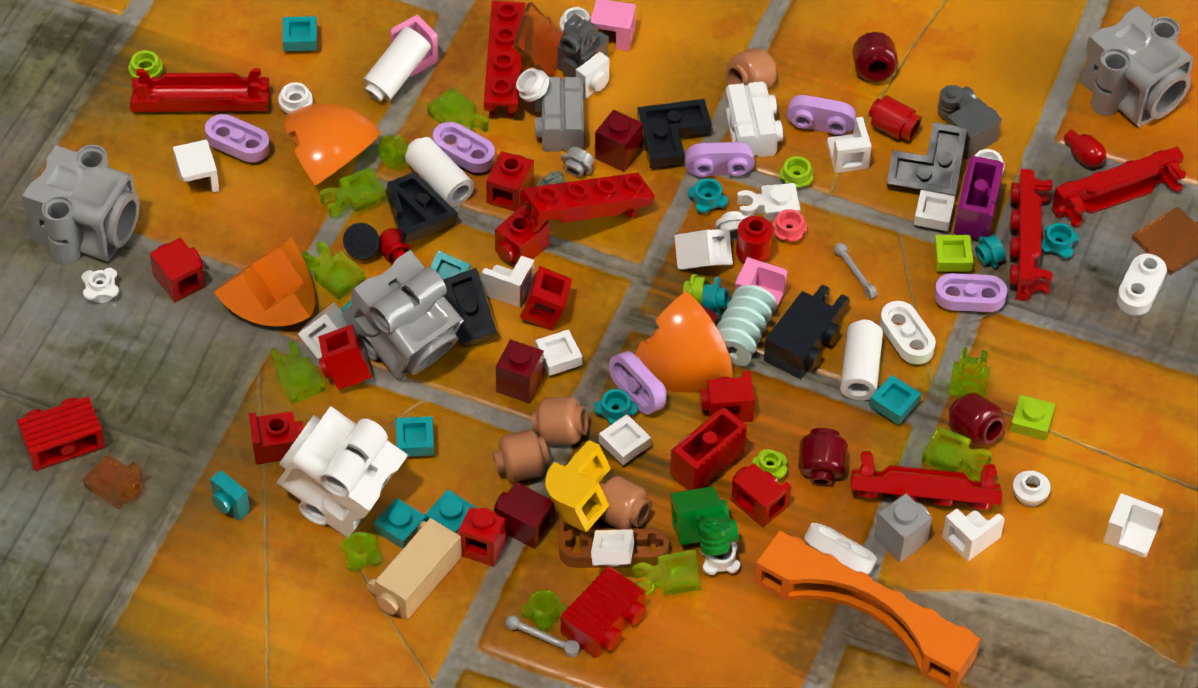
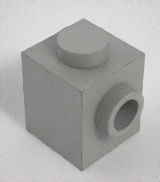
(903, 527)

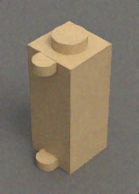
(417, 569)

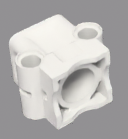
(339, 469)

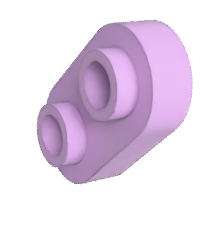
(821, 114)
(241, 138)
(468, 147)
(719, 159)
(970, 292)
(638, 381)

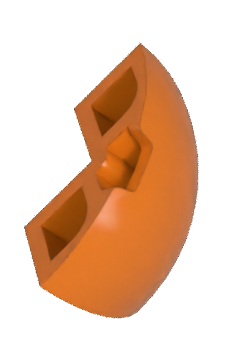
(328, 137)
(272, 289)
(685, 347)

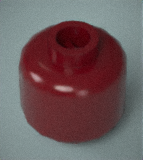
(875, 56)
(976, 419)
(823, 456)

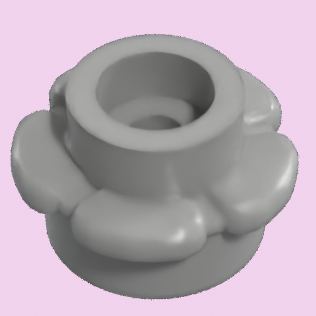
(577, 162)

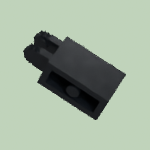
(804, 332)

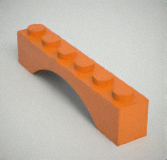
(801, 572)

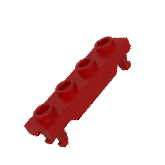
(502, 59)
(199, 92)
(1118, 185)
(586, 199)
(1027, 243)
(940, 485)

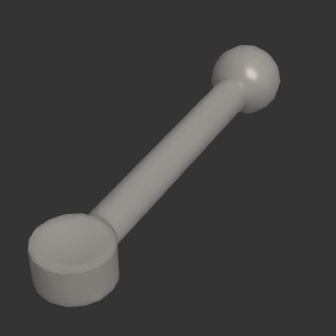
(841, 250)
(571, 647)

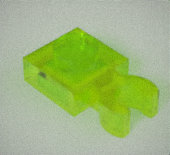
(456, 108)
(355, 190)
(336, 273)
(969, 374)
(297, 376)
(951, 451)
(674, 573)

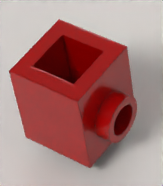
(507, 180)
(517, 239)
(178, 269)
(344, 357)

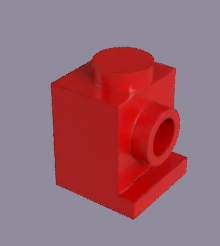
(546, 298)
(731, 393)
(273, 435)
(759, 494)
(484, 527)

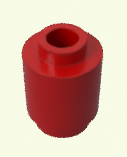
(894, 118)
(754, 239)

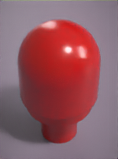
(1086, 149)
(391, 245)

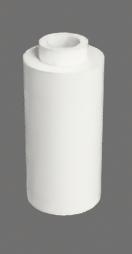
(396, 65)
(439, 171)
(861, 360)

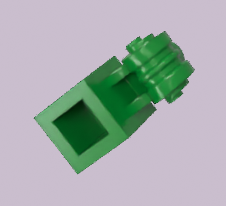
(703, 518)

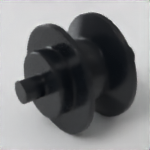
(361, 240)

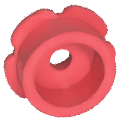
(789, 225)

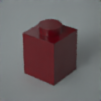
(618, 140)
(519, 371)
(526, 514)

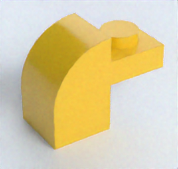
(577, 488)

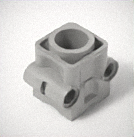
(1137, 67)
(81, 205)
(404, 316)

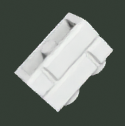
(751, 117)

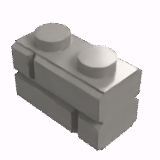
(561, 115)

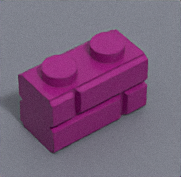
(978, 197)

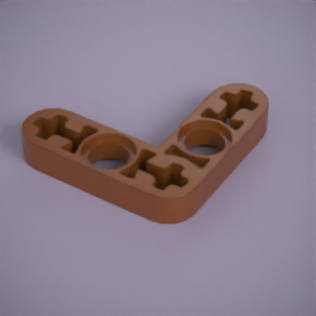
(583, 559)

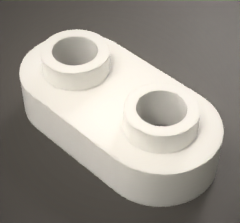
(1144, 282)
(909, 335)
(844, 549)

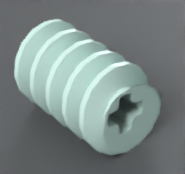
(746, 322)

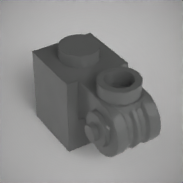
(579, 44)
(964, 109)

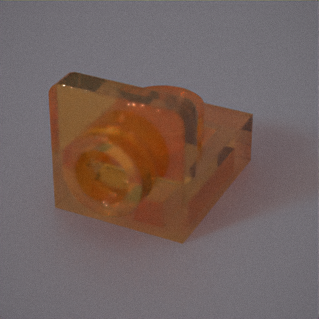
(114, 481)

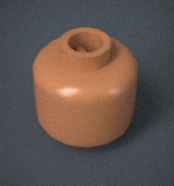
(751, 67)
(560, 420)
(521, 456)
(627, 503)

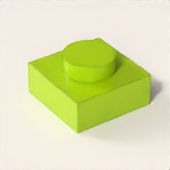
(953, 253)
(1032, 417)

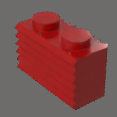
(60, 432)
(708, 449)
(603, 612)

